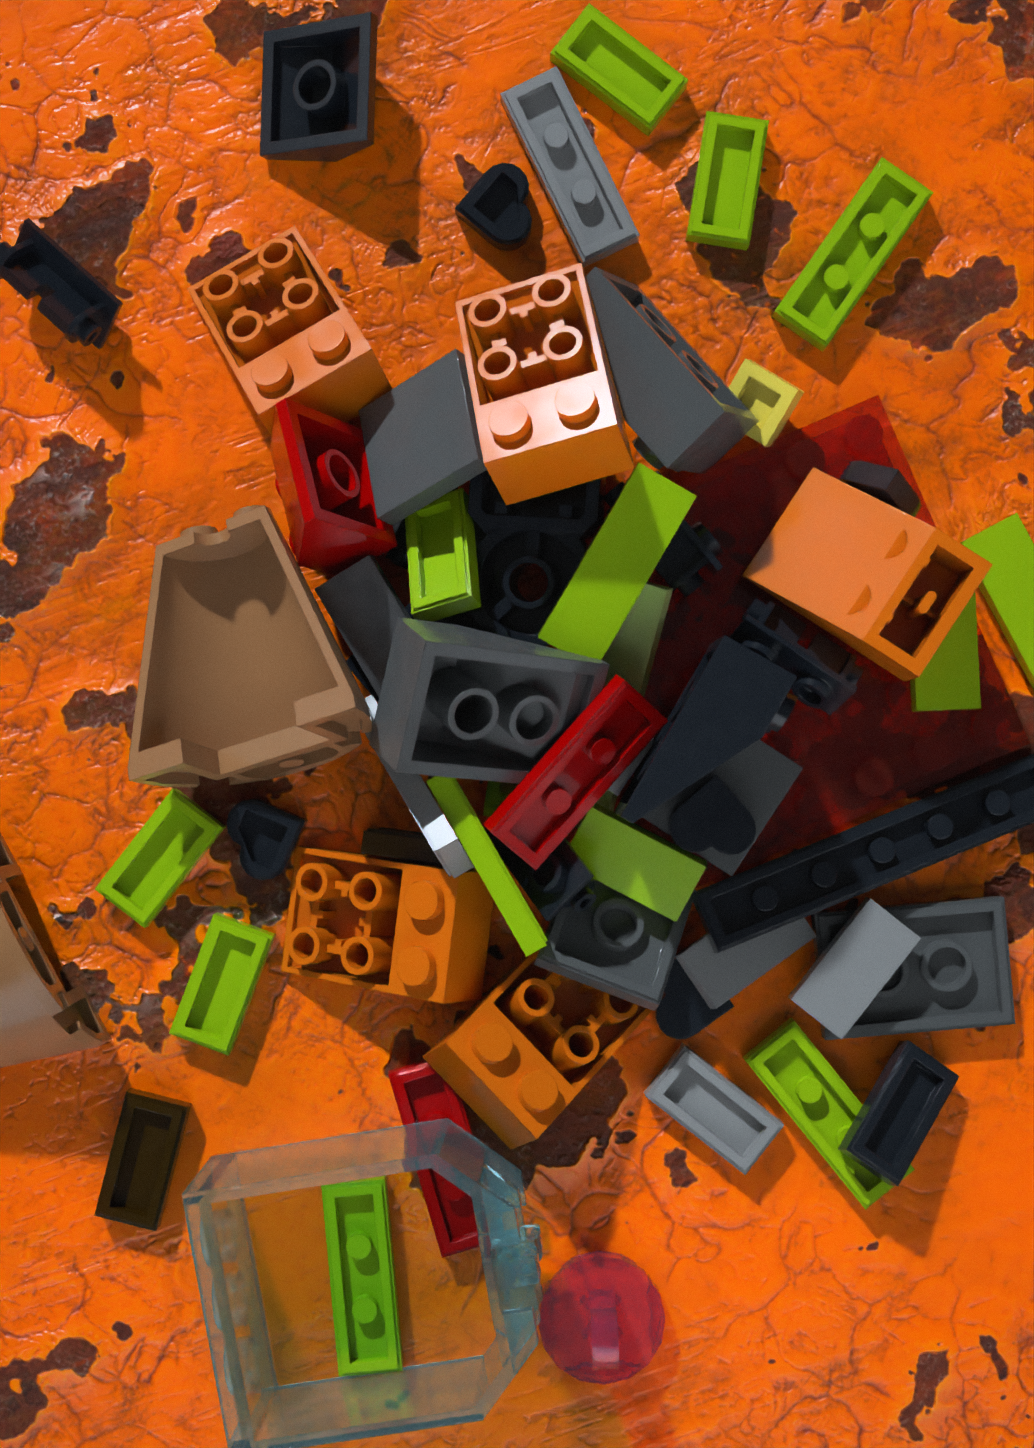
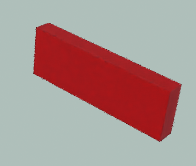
(575, 772)
(427, 1097)

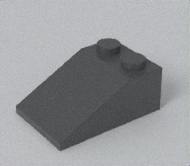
(663, 385)
(476, 701)

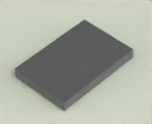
(949, 979)

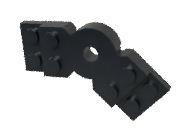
(529, 532)

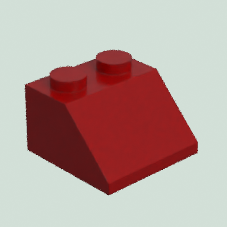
(325, 489)

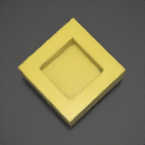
(767, 397)

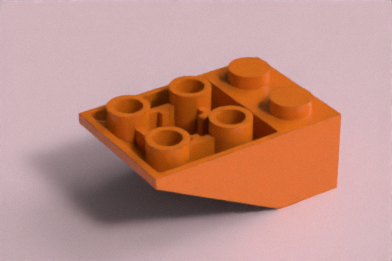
(289, 332)
(542, 386)
(867, 573)
(387, 925)
(531, 1048)

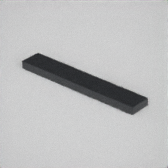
(867, 855)

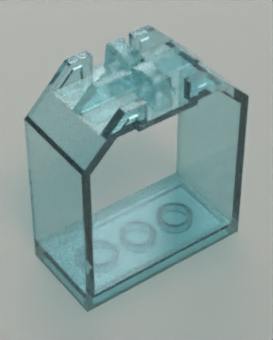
(367, 1405)

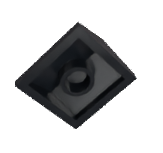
(319, 89)

